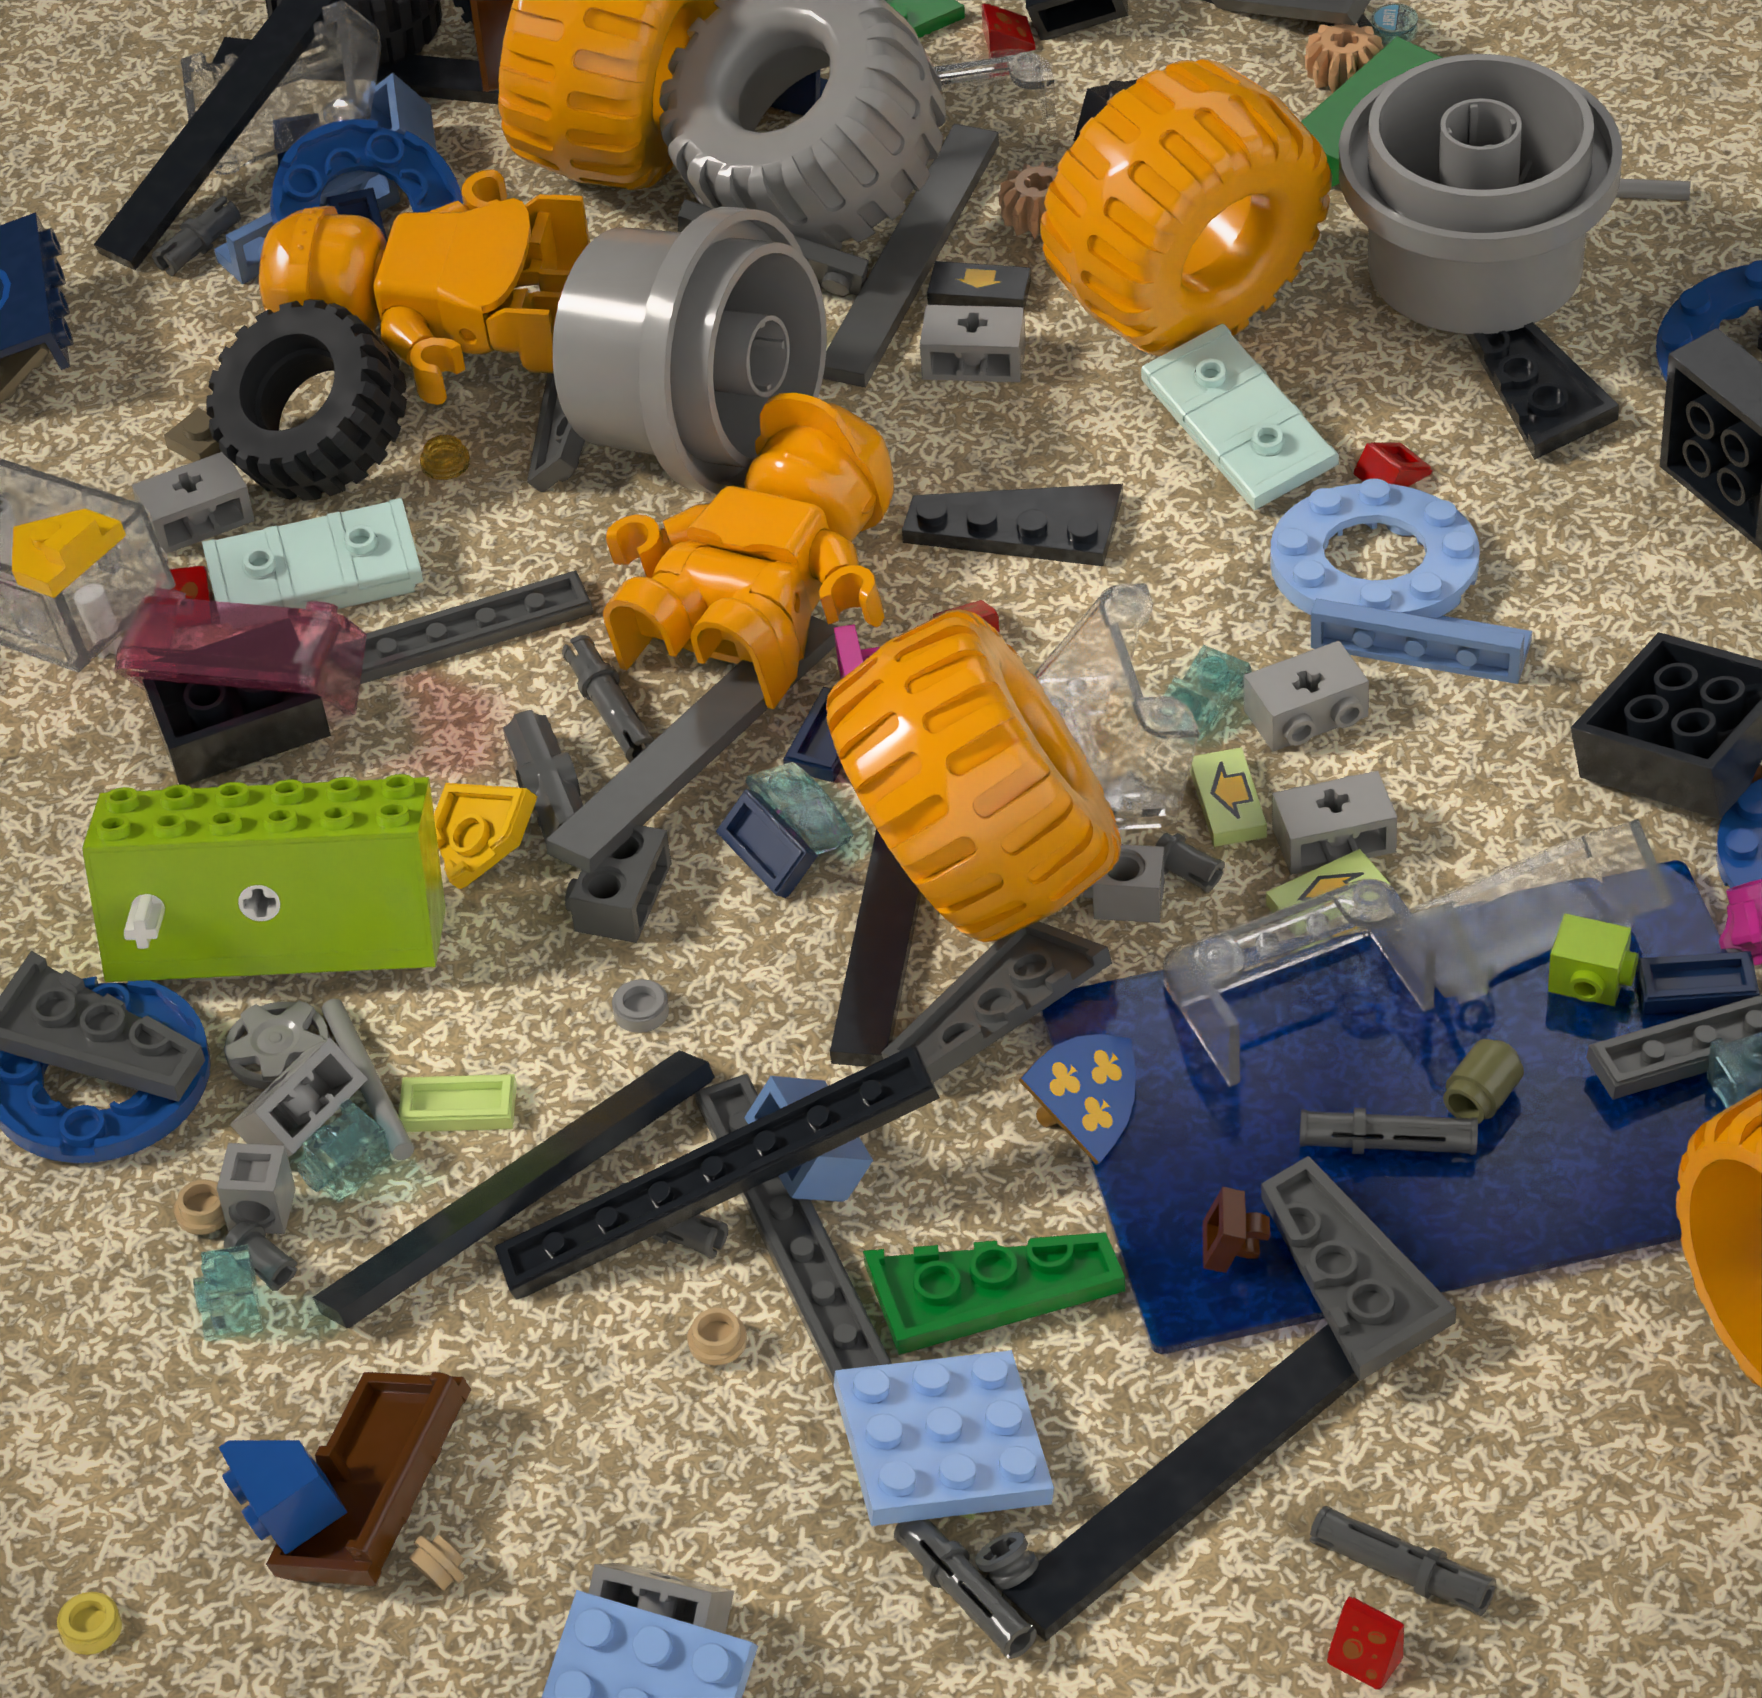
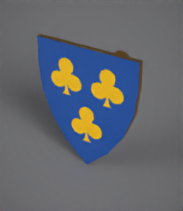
(1085, 1089)

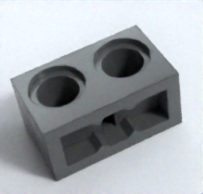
(623, 888)

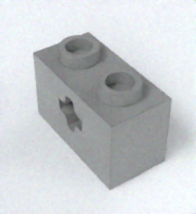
(973, 343)
(195, 501)
(1306, 696)
(1332, 820)
(300, 1098)
(664, 1594)

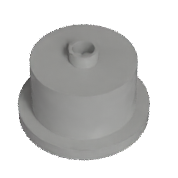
(1478, 189)
(686, 338)

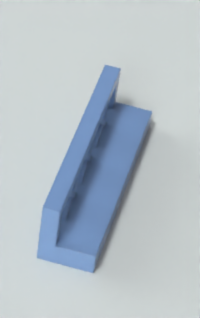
(244, 245)
(1421, 641)

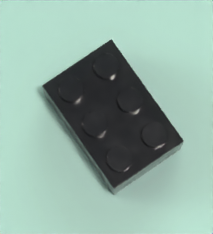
(229, 727)

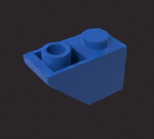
(284, 1490)

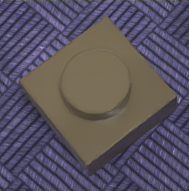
(192, 437)

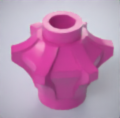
(1744, 920)

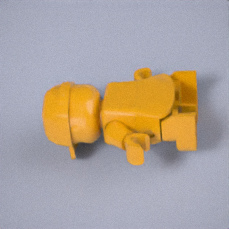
(440, 277)
(759, 558)

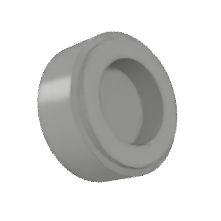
(640, 1006)

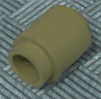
(1483, 1080)

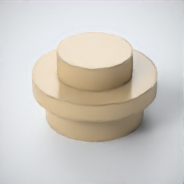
(199, 1208)
(716, 1337)
(437, 1561)

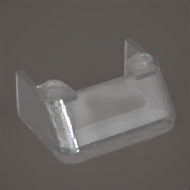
(1521, 906)
(1286, 936)

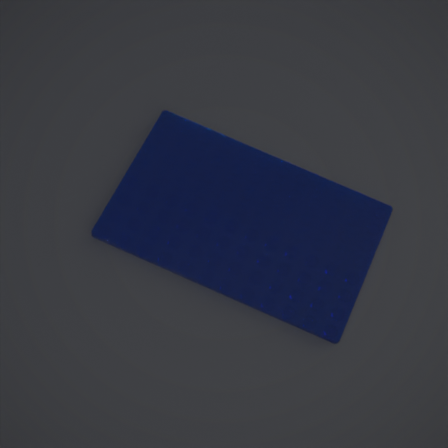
(1553, 1173)

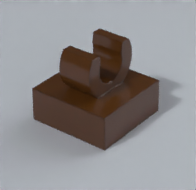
(1232, 1231)

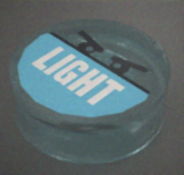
(1395, 21)

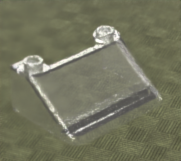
(1001, 68)

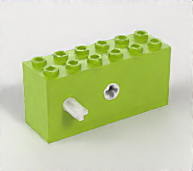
(265, 878)

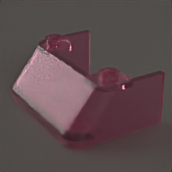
(244, 647)

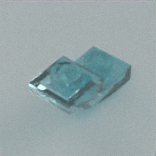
(1209, 686)
(802, 806)

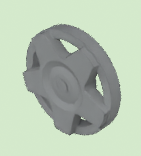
(273, 1039)

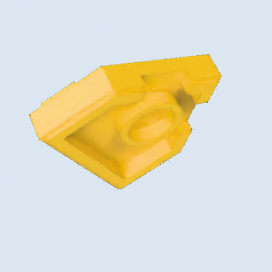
(61, 548)
(479, 827)

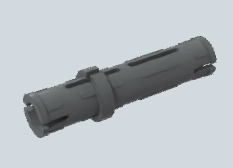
(601, 685)
(1388, 1132)
(929, 1548)
(1423, 1569)

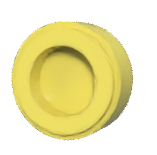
(89, 1623)

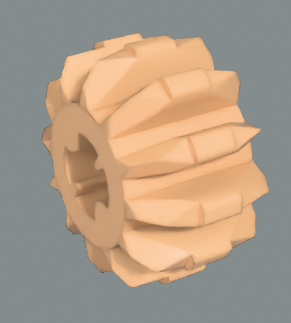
(1339, 53)
(1024, 197)

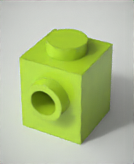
(1591, 960)

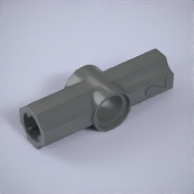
(543, 769)

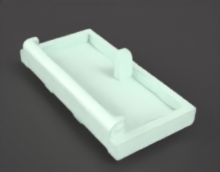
(1238, 416)
(326, 559)

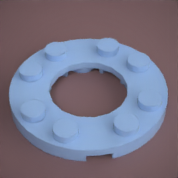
(1427, 591)

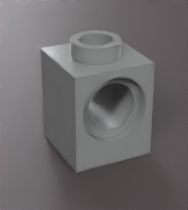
(1132, 887)
(256, 1186)

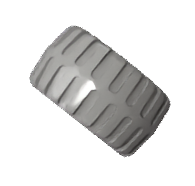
(842, 160)

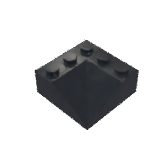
(1716, 428)
(1676, 727)

